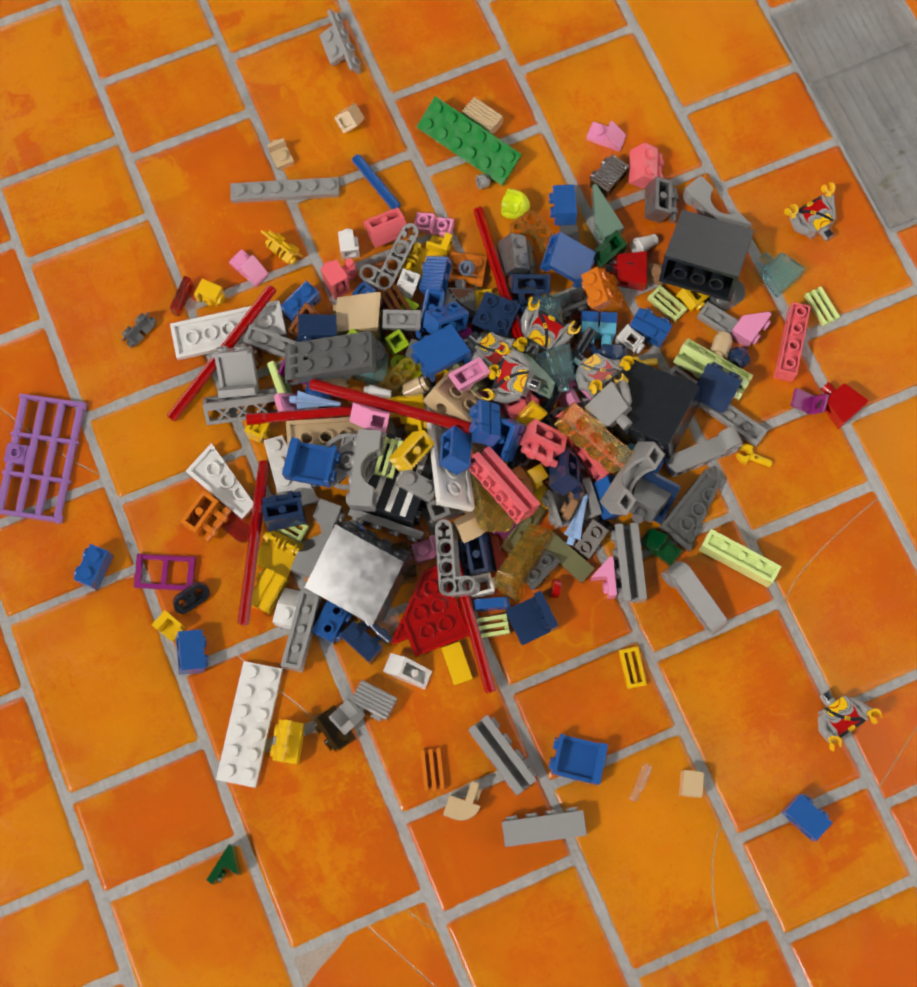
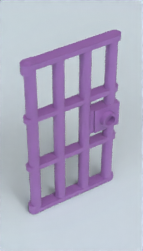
(25, 456)

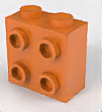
(602, 290)

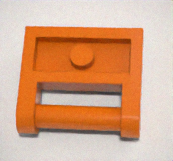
(480, 265)

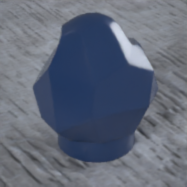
(739, 356)

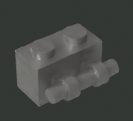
(661, 201)
(516, 255)

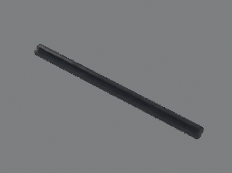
(548, 404)

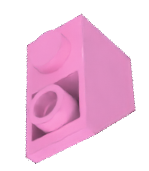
(748, 328)
(369, 417)

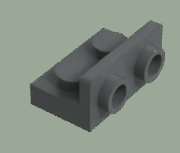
(573, 303)

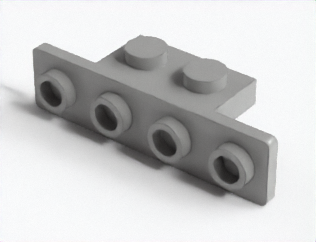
(337, 43)

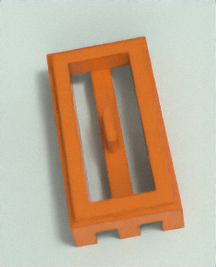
(423, 760)

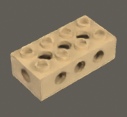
(451, 402)
(320, 429)

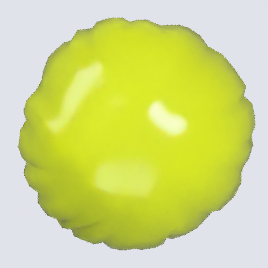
(514, 204)

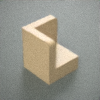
(349, 118)
(691, 784)

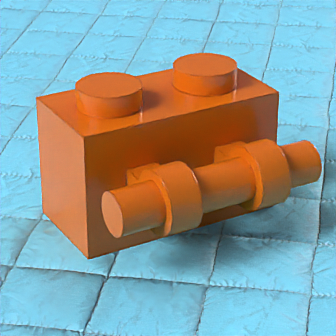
(202, 513)

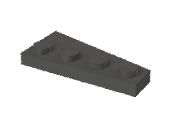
(687, 516)

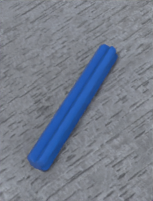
(376, 182)

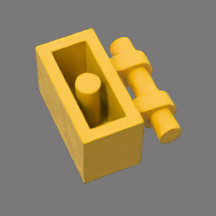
(288, 742)

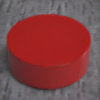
(555, 588)

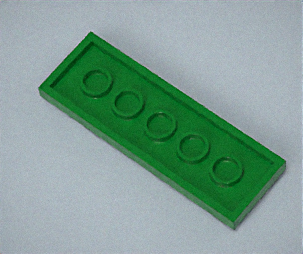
(469, 141)

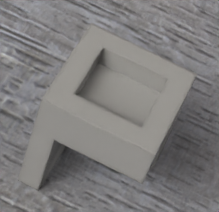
(346, 716)

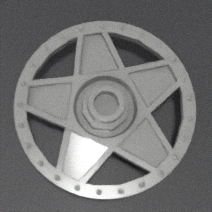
(345, 467)

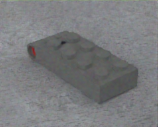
(330, 357)

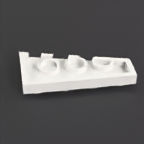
(277, 451)
(219, 480)

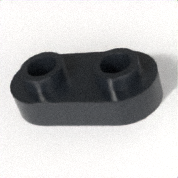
(191, 598)

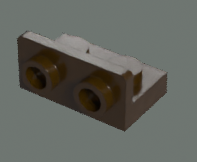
(334, 737)

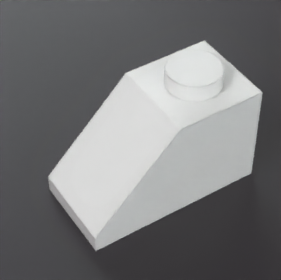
(286, 608)
(407, 670)

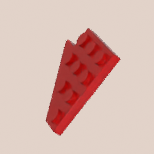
(430, 617)

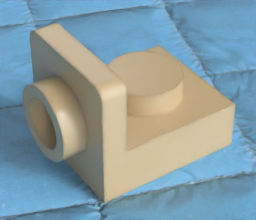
(280, 154)

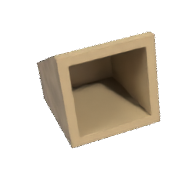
(359, 312)

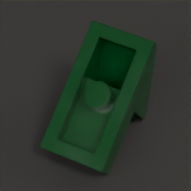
(609, 249)
(659, 546)
(228, 860)

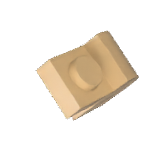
(467, 527)
(463, 809)

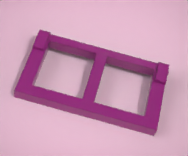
(165, 558)

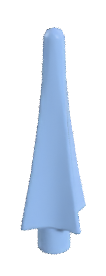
(306, 400)
(575, 528)

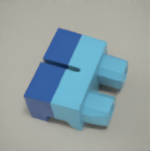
(606, 329)

